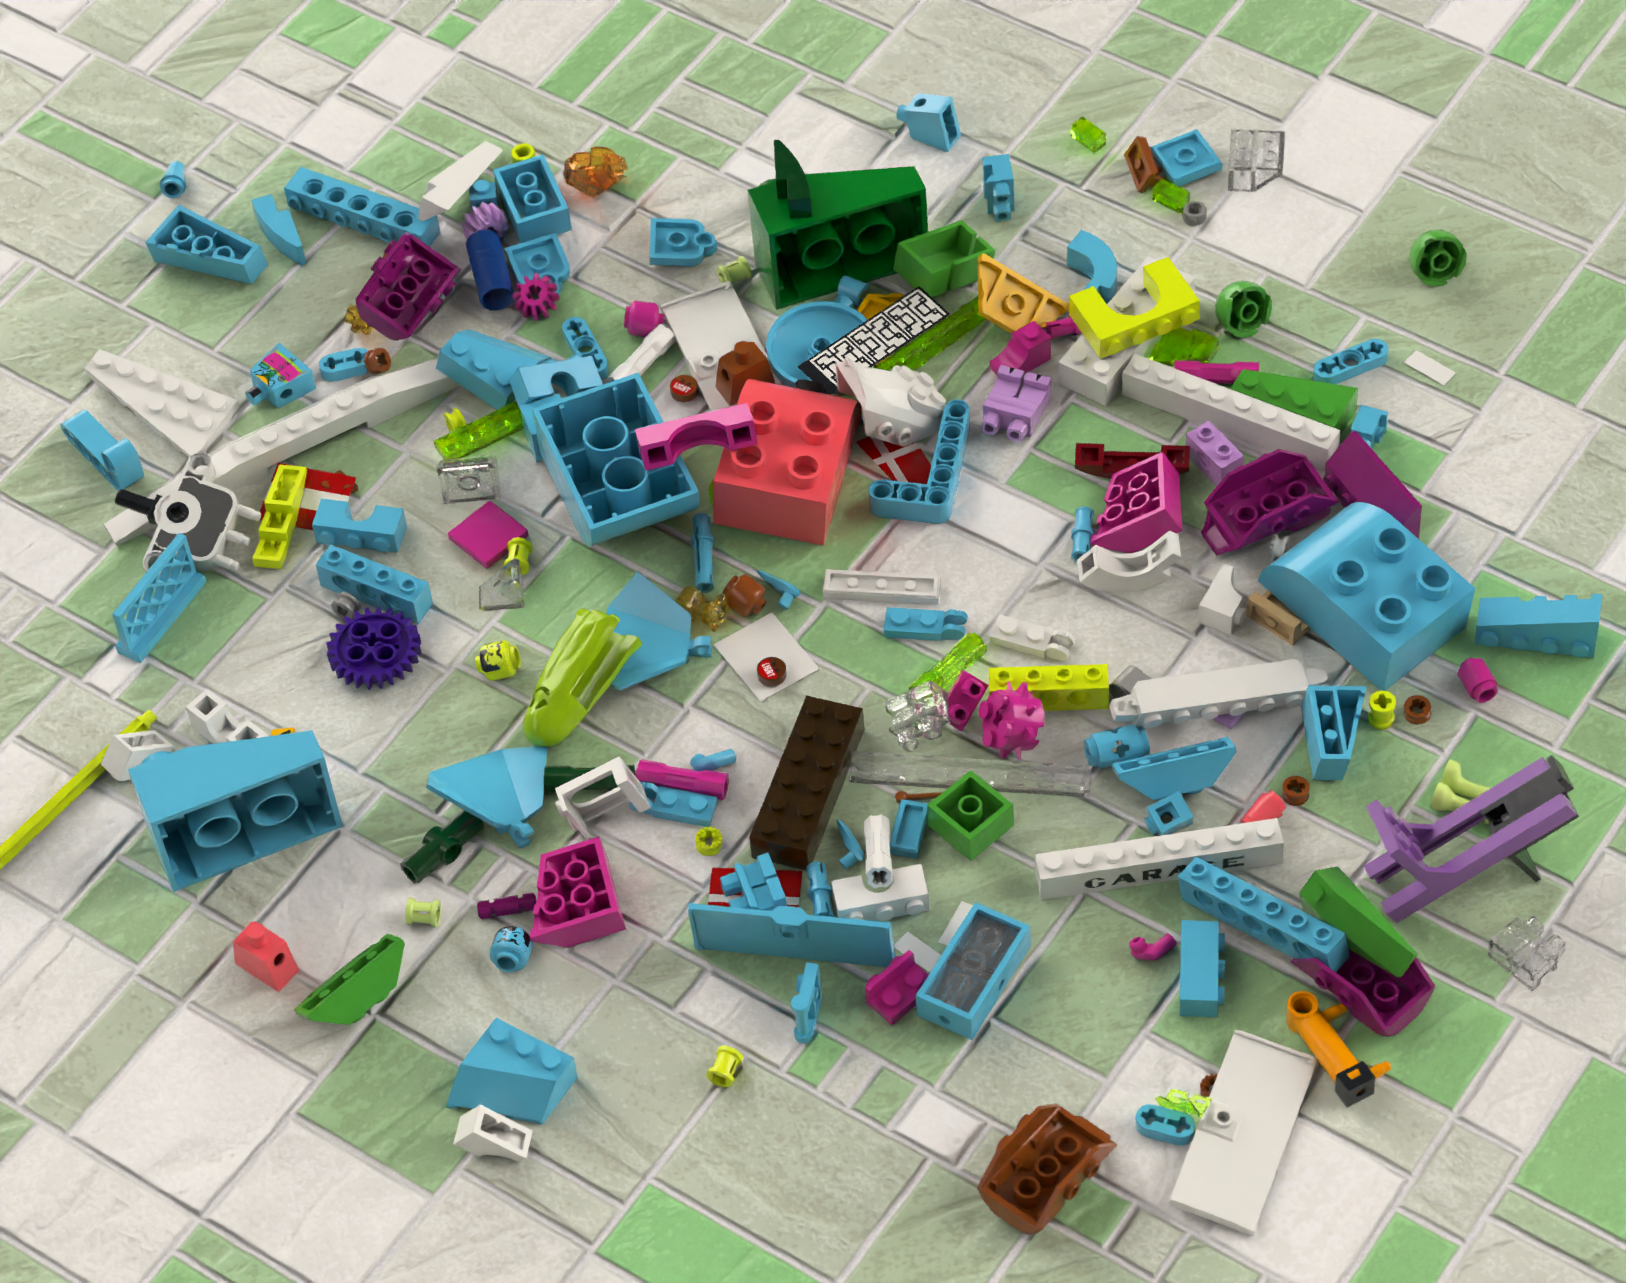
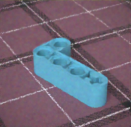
(113, 459)

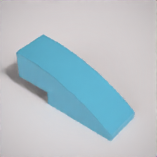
(278, 228)

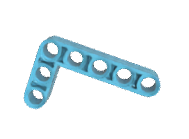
(933, 500)

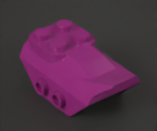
(405, 287)
(1263, 499)
(1373, 994)

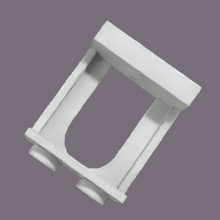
(628, 789)

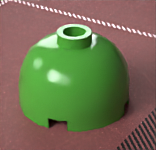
(1437, 257)
(1243, 308)

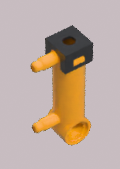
(1351, 1079)

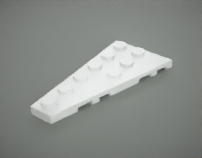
(170, 406)

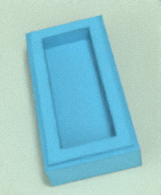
(909, 829)

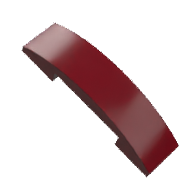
(1095, 461)

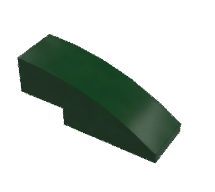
(791, 182)

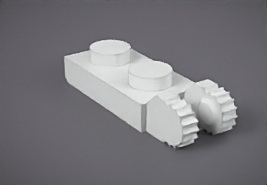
(1031, 638)

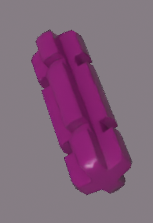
(506, 905)

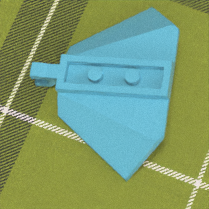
(660, 626)
(497, 788)

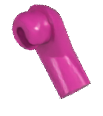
(1148, 951)

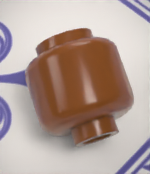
(745, 595)

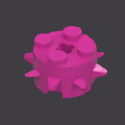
(1011, 720)

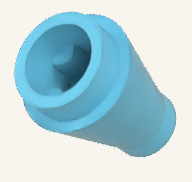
(173, 181)

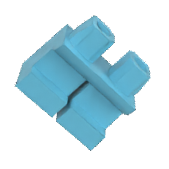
(998, 186)
(757, 885)

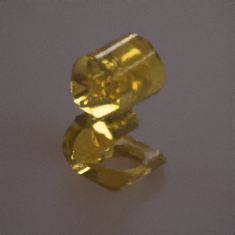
(695, 603)

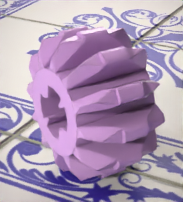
(485, 218)

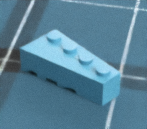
(1540, 624)

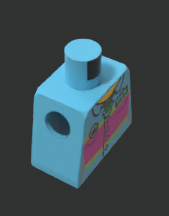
(280, 378)

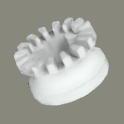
(1279, 546)

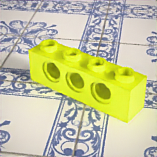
(1058, 686)

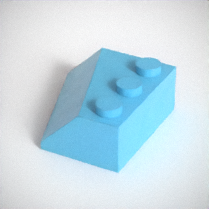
(485, 365)
(513, 1075)

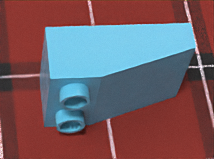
(233, 802)

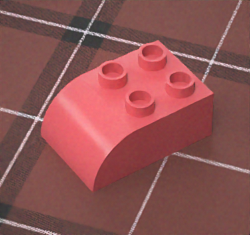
(795, 470)

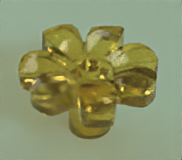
(358, 325)

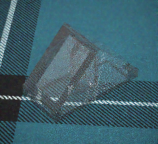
(503, 589)

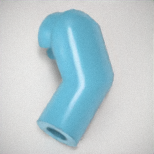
(712, 762)

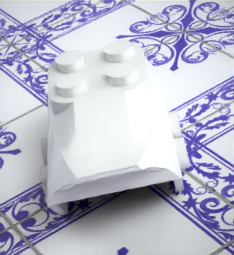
(895, 404)

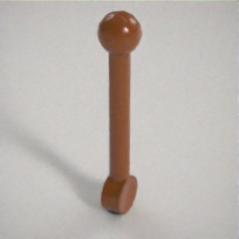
(903, 795)

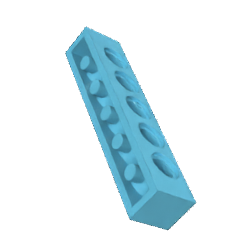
(357, 208)
(1261, 915)

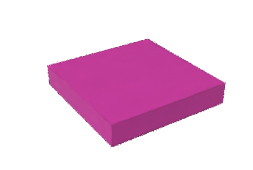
(486, 534)

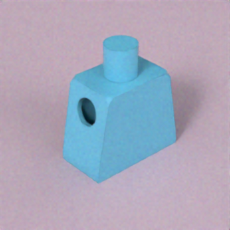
(931, 120)

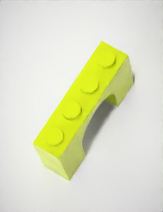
(1112, 332)

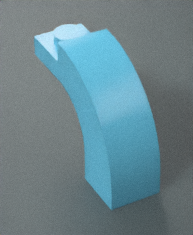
(1096, 260)

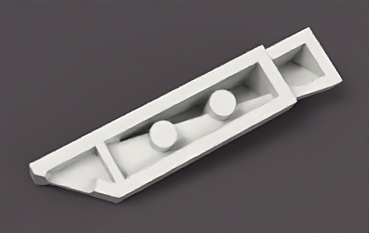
(455, 180)

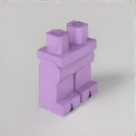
(1016, 403)

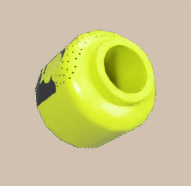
(498, 660)

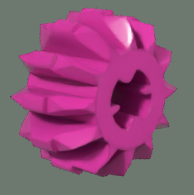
(525, 296)

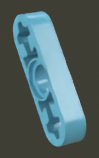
(586, 339)
(1359, 353)

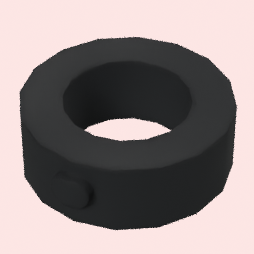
(810, 385)

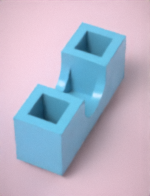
(572, 375)
(379, 532)

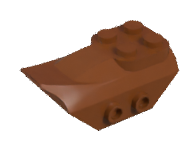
(1042, 1166)

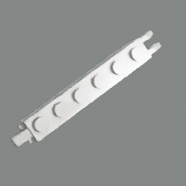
(1216, 693)

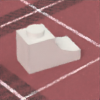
(1222, 605)
(130, 750)
(490, 1133)

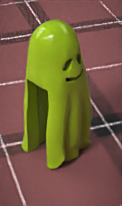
(576, 676)

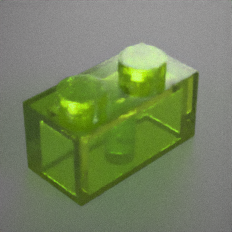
(1088, 134)
(1170, 195)

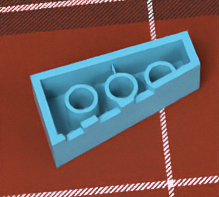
(205, 247)

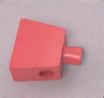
(257, 952)

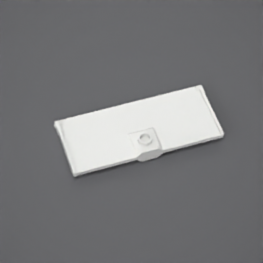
(706, 329)
(1243, 1132)

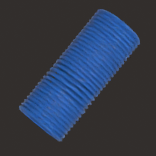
(489, 270)

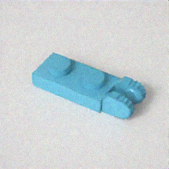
(924, 624)
(679, 805)

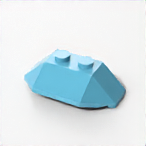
(1179, 769)

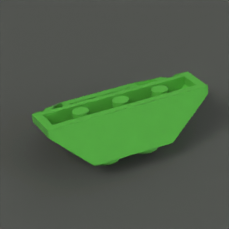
(356, 985)

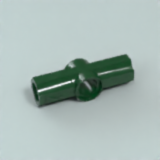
(441, 846)

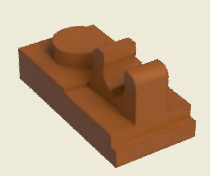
(1141, 164)

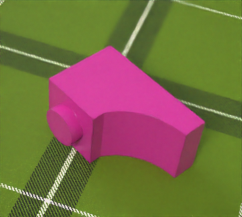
(1026, 349)

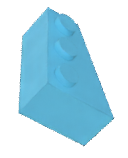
(1331, 727)

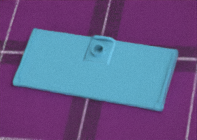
(791, 934)

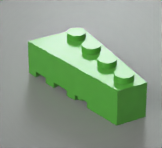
(1312, 399)

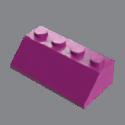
(1361, 476)

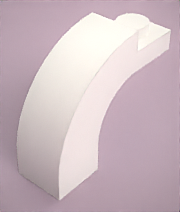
(1131, 571)

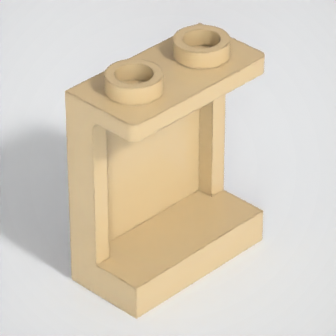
(1275, 617)

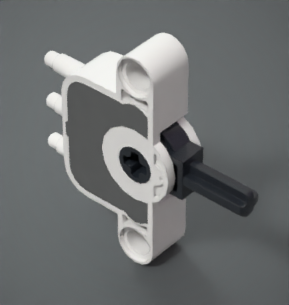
(208, 517)

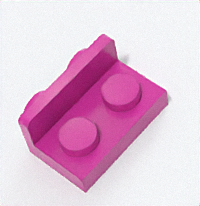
(895, 989)

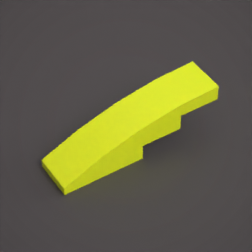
(280, 516)

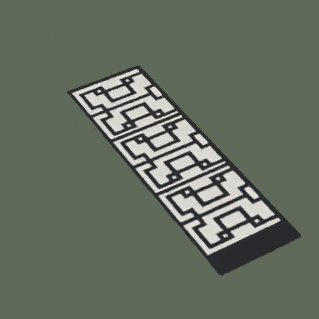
(877, 337)

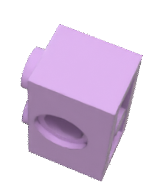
(1212, 452)

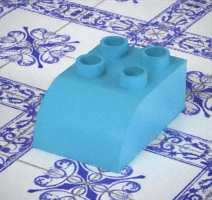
(598, 465)
(1372, 592)

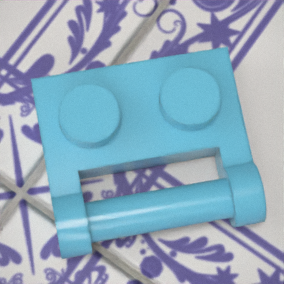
(807, 1002)

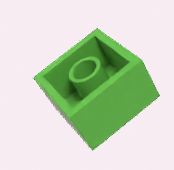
(970, 815)

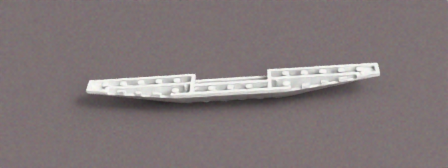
(250, 455)

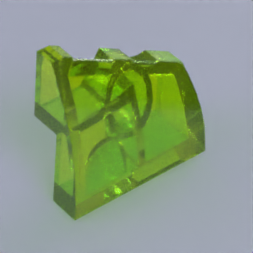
(1185, 345)

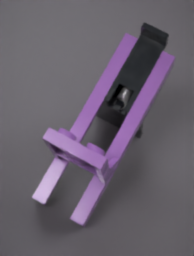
(1519, 815)

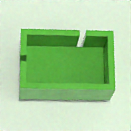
(941, 258)

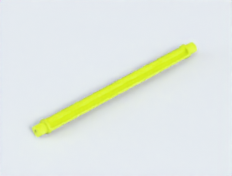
(65, 796)

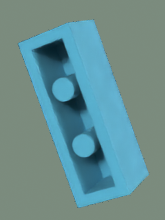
(1201, 968)

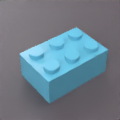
(532, 199)

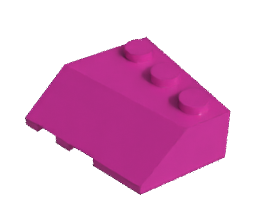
(1140, 506)
(575, 896)

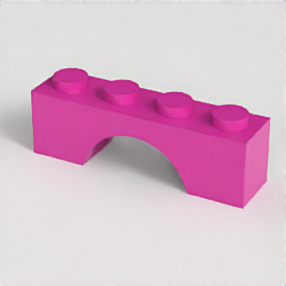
(725, 427)

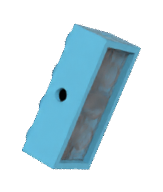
(973, 971)

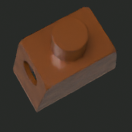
(738, 366)

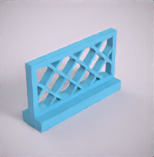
(170, 600)

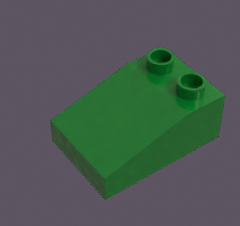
(851, 230)

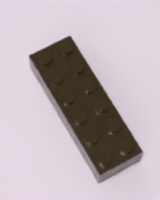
(807, 782)

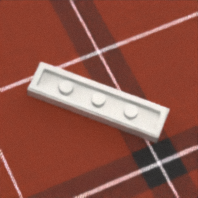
(882, 586)

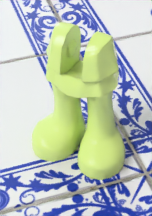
(1451, 784)

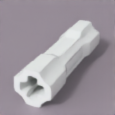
(653, 346)
(878, 859)

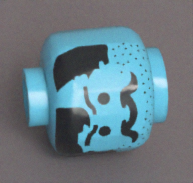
(511, 949)

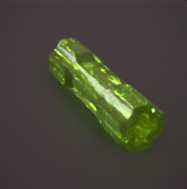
(962, 655)

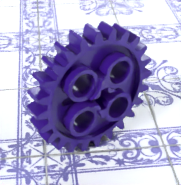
(374, 648)

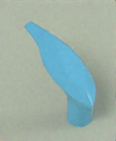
(788, 590)
(856, 853)

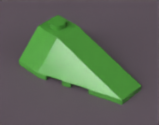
(1338, 902)

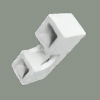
(214, 721)
(905, 896)

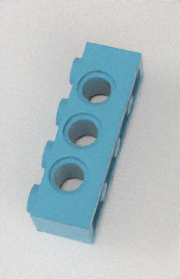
(374, 583)

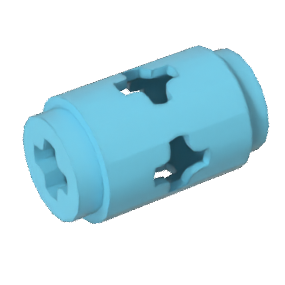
(1099, 746)

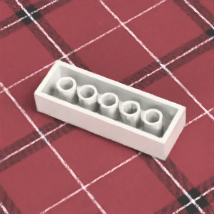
(1102, 378)

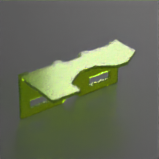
(1184, 1103)

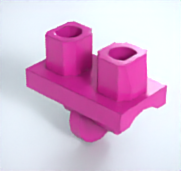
(964, 699)

